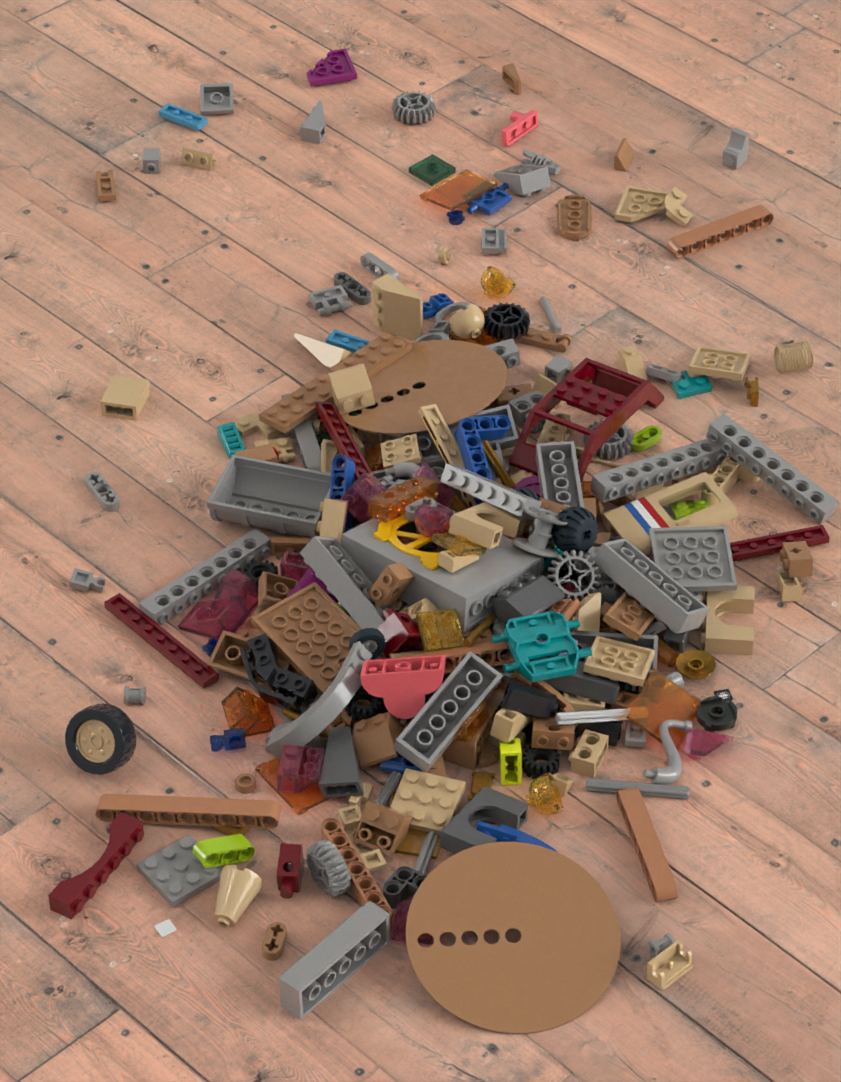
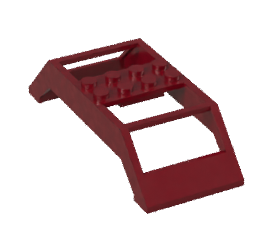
(610, 395)

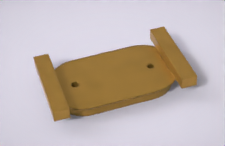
(479, 781)

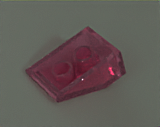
(214, 616)

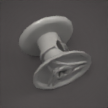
(539, 532)

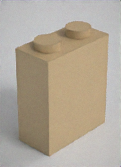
(125, 397)

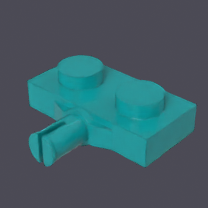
(691, 385)

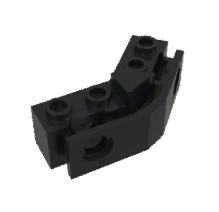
(288, 688)

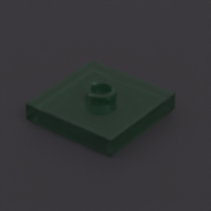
(432, 170)

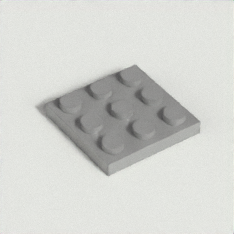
(178, 872)

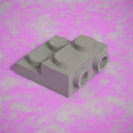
(216, 98)

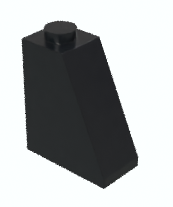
(529, 699)

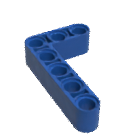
(469, 437)
(339, 474)

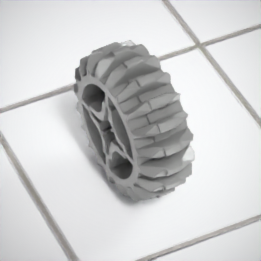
(413, 107)
(616, 446)
(571, 568)
(328, 868)

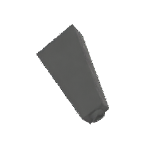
(586, 685)
(340, 766)

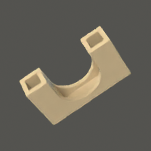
(486, 523)
(723, 637)

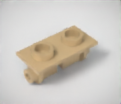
(197, 159)

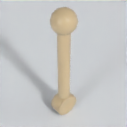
(596, 459)

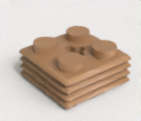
(273, 589)

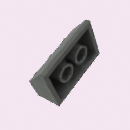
(526, 598)

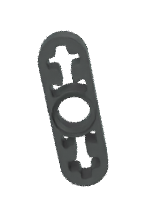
(360, 295)

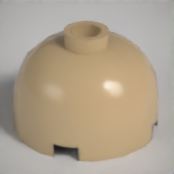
(468, 323)

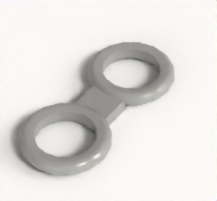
(441, 327)

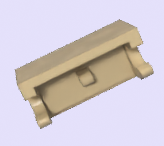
(669, 965)

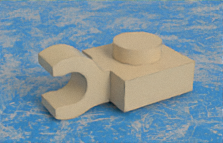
(368, 788)

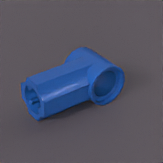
(397, 764)

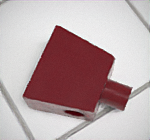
(399, 632)
(290, 875)

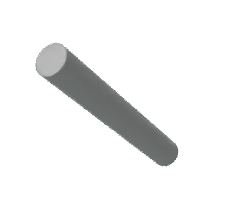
(550, 314)

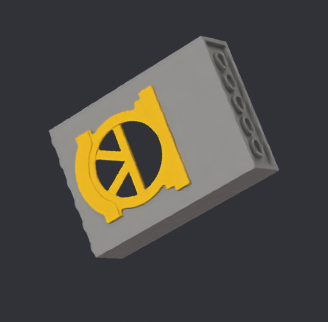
(467, 589)

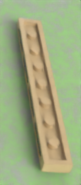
(444, 441)

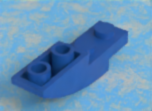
(509, 834)

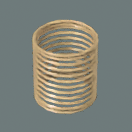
(794, 355)

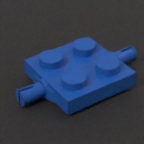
(491, 200)

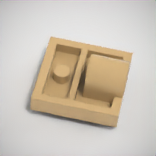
(401, 450)

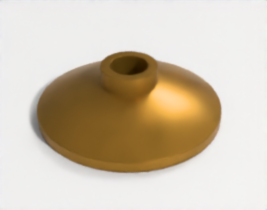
(695, 664)

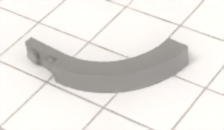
(326, 707)

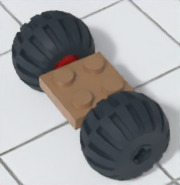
(577, 534)

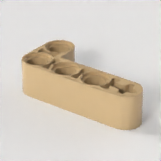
(726, 476)

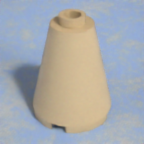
(235, 894)

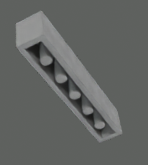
(488, 490)

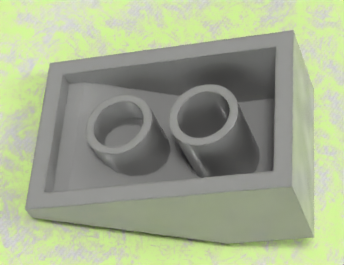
(525, 178)

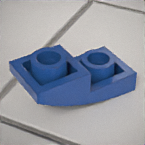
(435, 304)

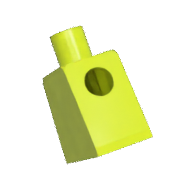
(510, 754)

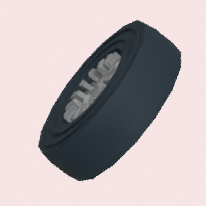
(374, 637)

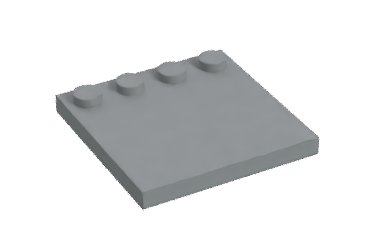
(695, 557)

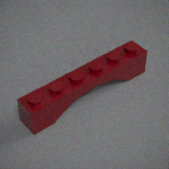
(72, 894)

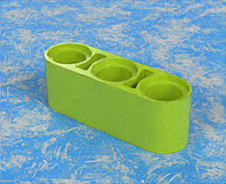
(223, 850)

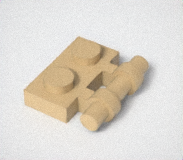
(283, 447)

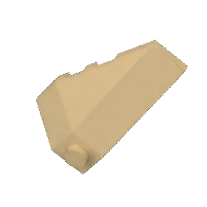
(325, 353)

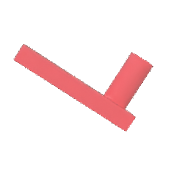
(523, 124)

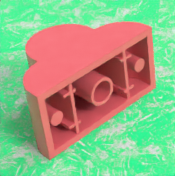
(403, 681)

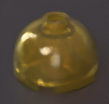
(496, 283)
(544, 795)

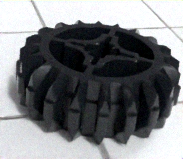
(506, 321)

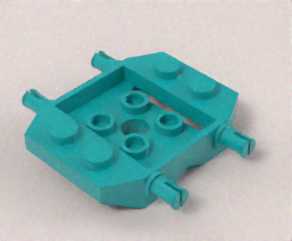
(523, 637)

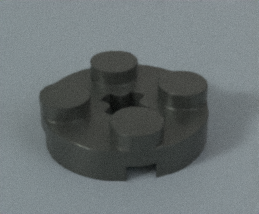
(712, 722)

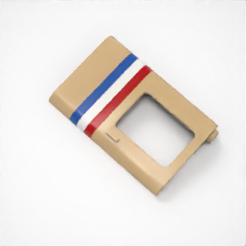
(637, 517)

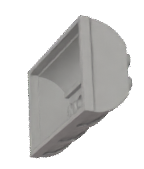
(270, 496)

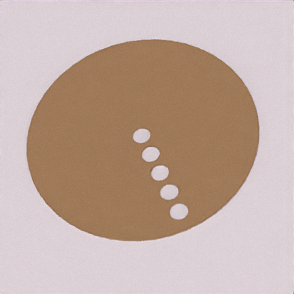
(457, 377)
(524, 986)

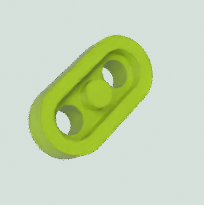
(646, 438)

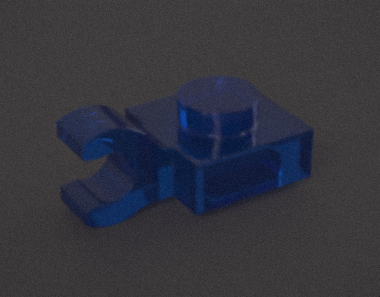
(230, 740)

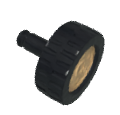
(100, 739)

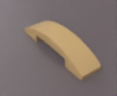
(350, 820)

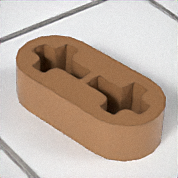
(278, 942)

